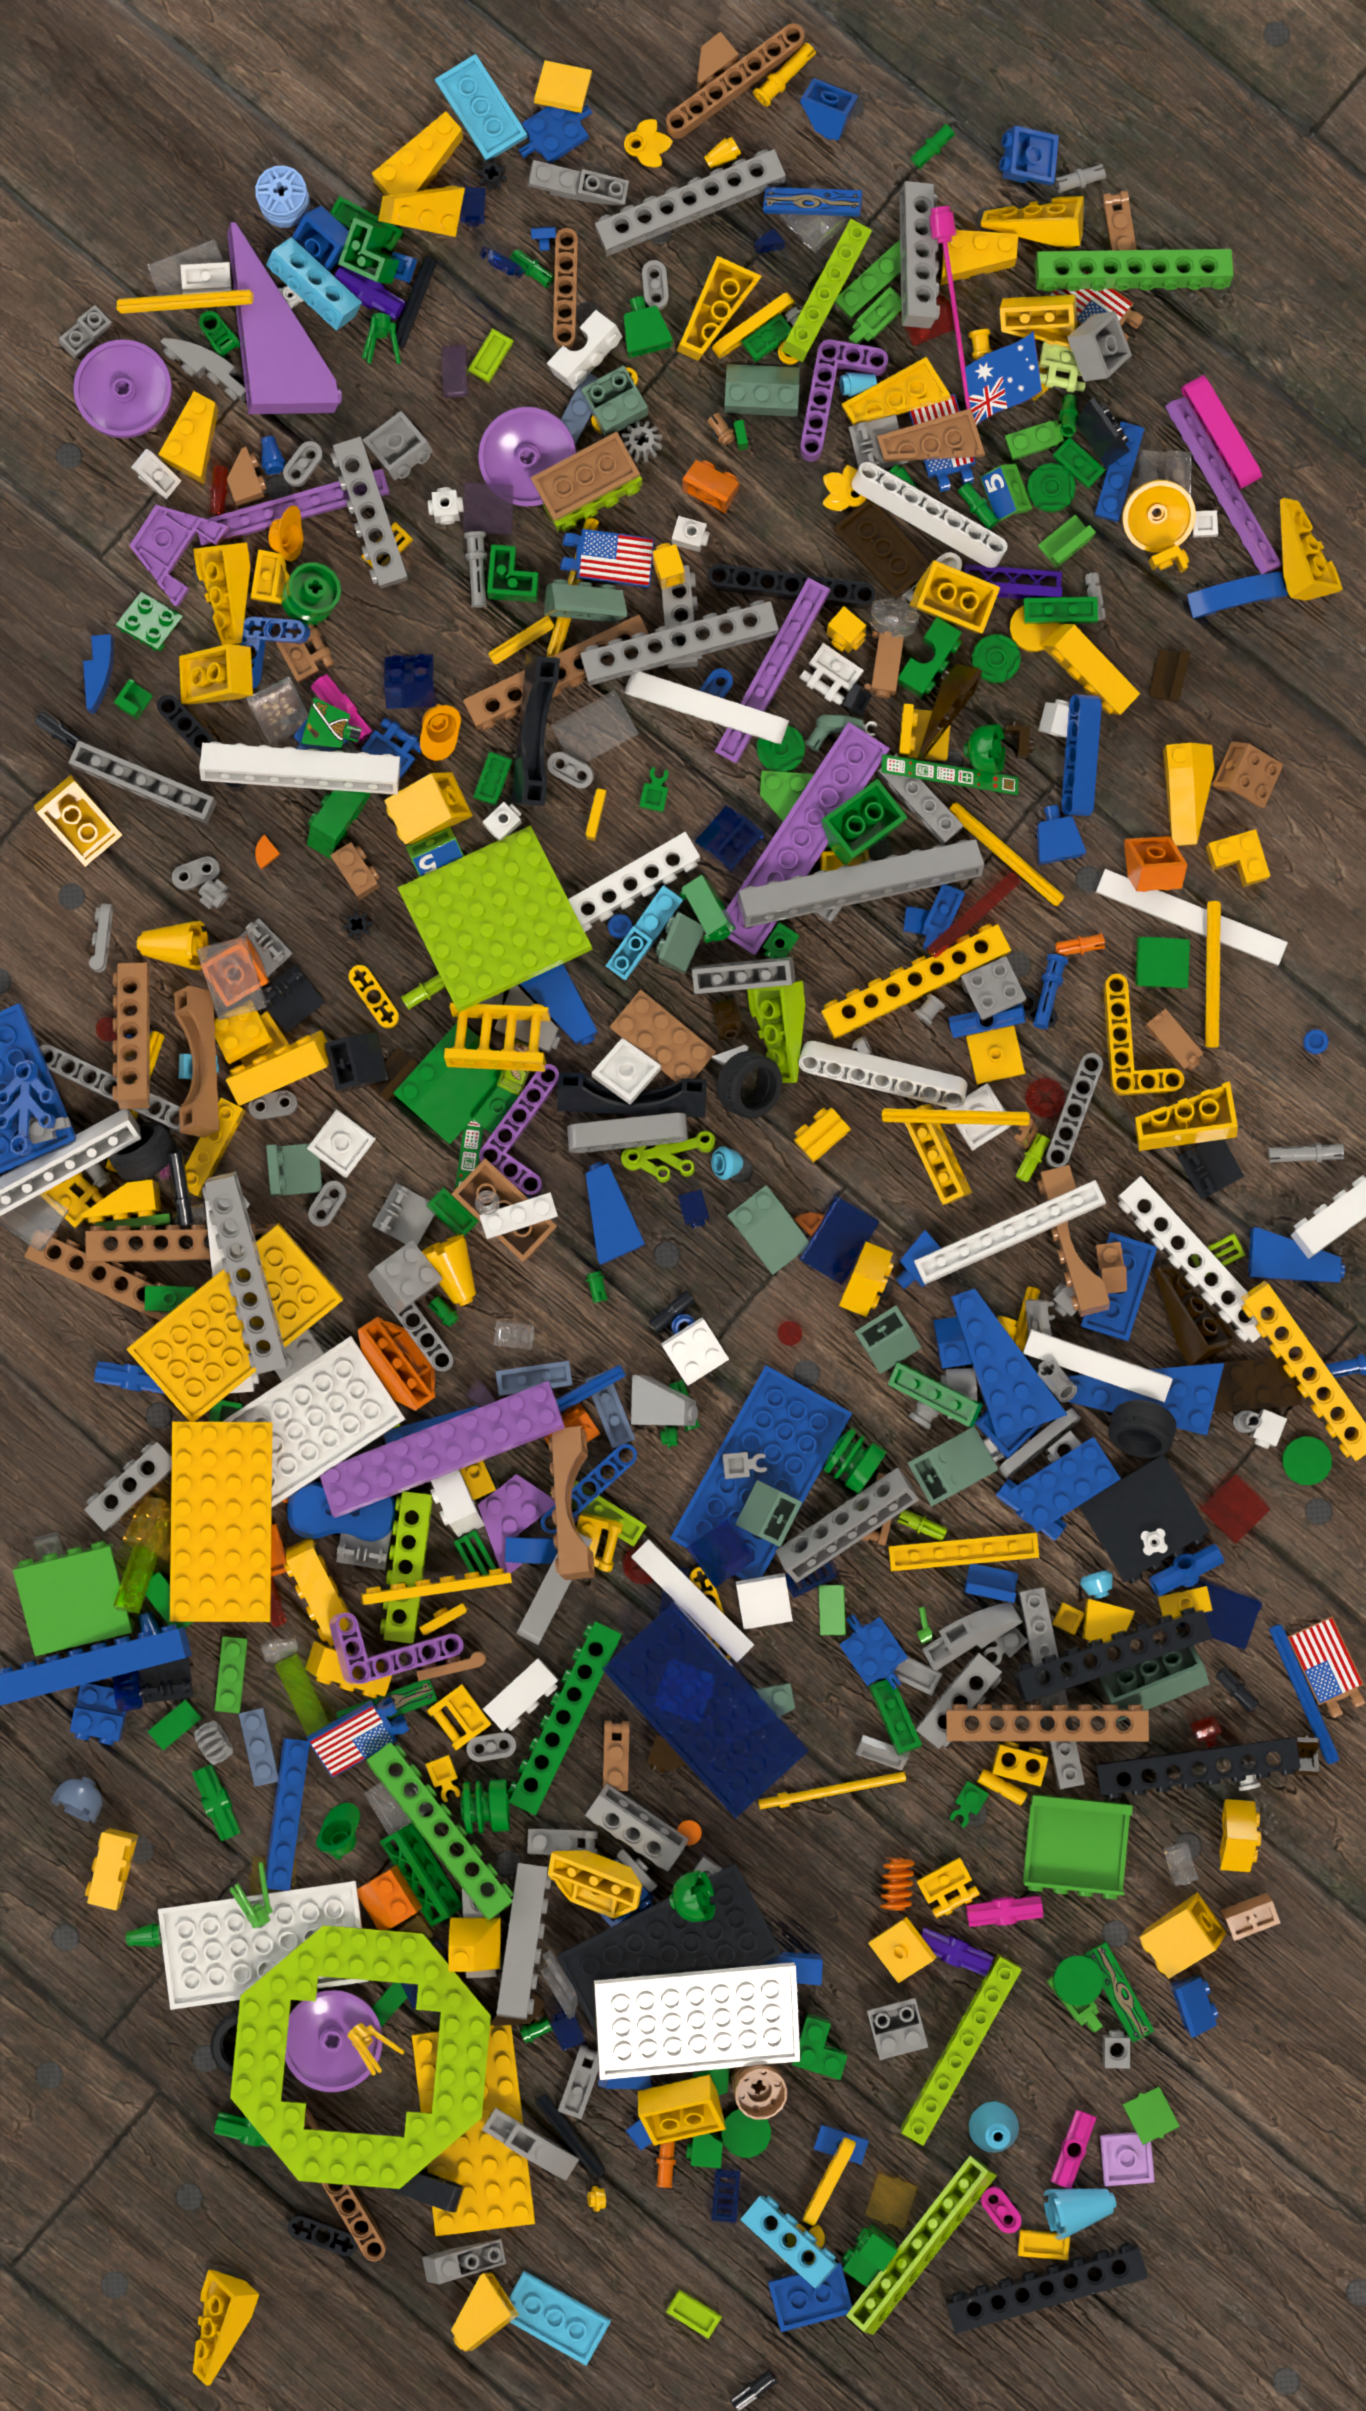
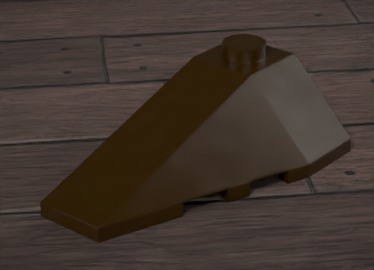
(954, 694)
(1194, 1325)

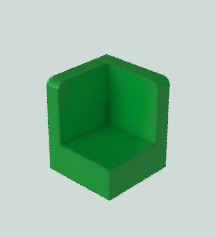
(133, 699)
(223, 1410)

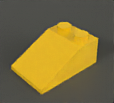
(216, 674)
(77, 820)

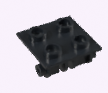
(291, 998)
(1210, 1167)
(167, 1681)

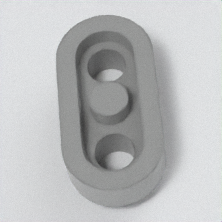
(655, 286)
(300, 463)
(570, 770)
(195, 873)
(272, 1105)
(326, 1203)
(491, 1746)

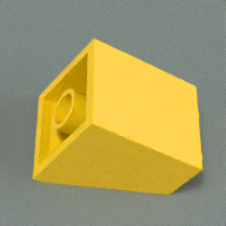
(427, 807)
(1183, 1936)

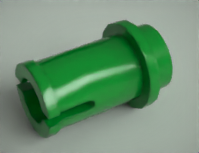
(597, 1286)
(443, 1311)
(535, 2029)

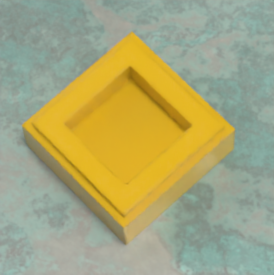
(1068, 1618)

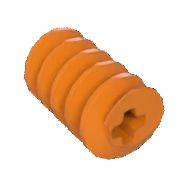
(897, 1884)

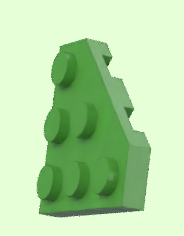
(783, 790)

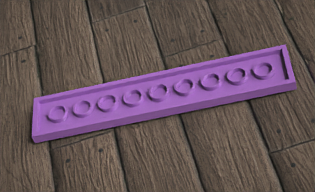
(802, 835)
(442, 1449)

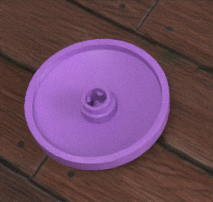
(122, 388)
(521, 446)
(319, 2044)

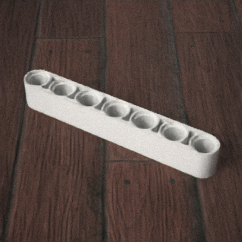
(929, 514)
(706, 707)
(883, 1074)

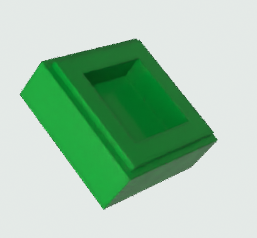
(740, 433)

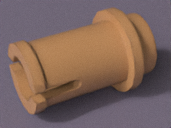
(721, 429)

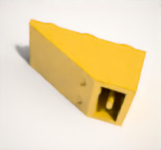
(131, 1199)

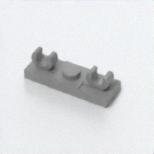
(1038, 1320)

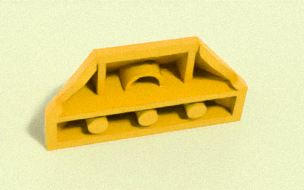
(595, 1882)

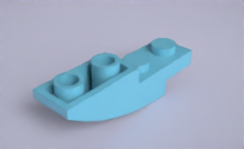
(644, 933)

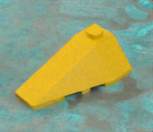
(1050, 223)
(1304, 565)
(226, 579)
(1188, 782)
(226, 2313)

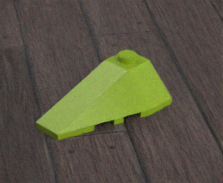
(781, 1022)

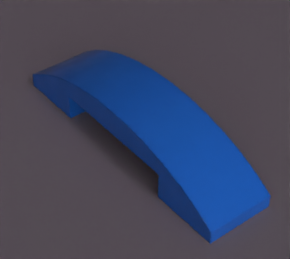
(1236, 593)

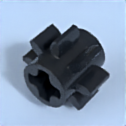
(487, 172)
(357, 918)

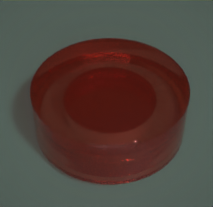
(789, 1333)

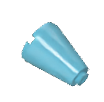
(988, 2120)
(1076, 2209)

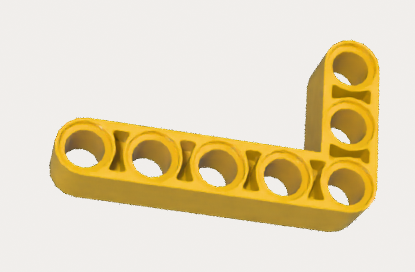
(1127, 1071)

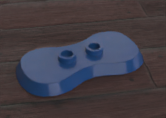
(312, 1518)

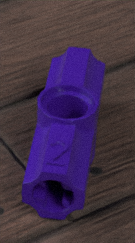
(371, 293)
(957, 1952)

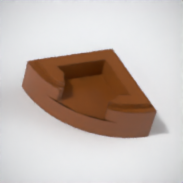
(809, 1222)

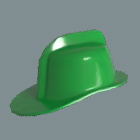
(339, 1830)

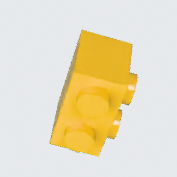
(846, 631)

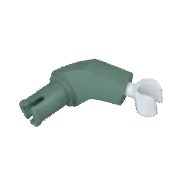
(833, 724)

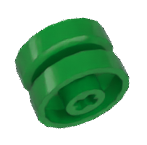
(311, 593)

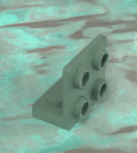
(293, 1170)

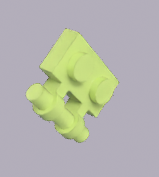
(1060, 359)

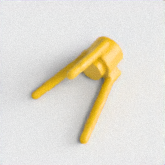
(361, 2039)

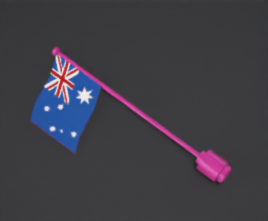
(1001, 376)

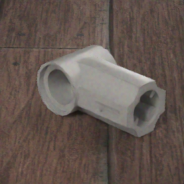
(1057, 1381)

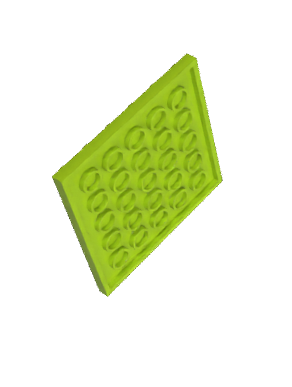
(494, 919)

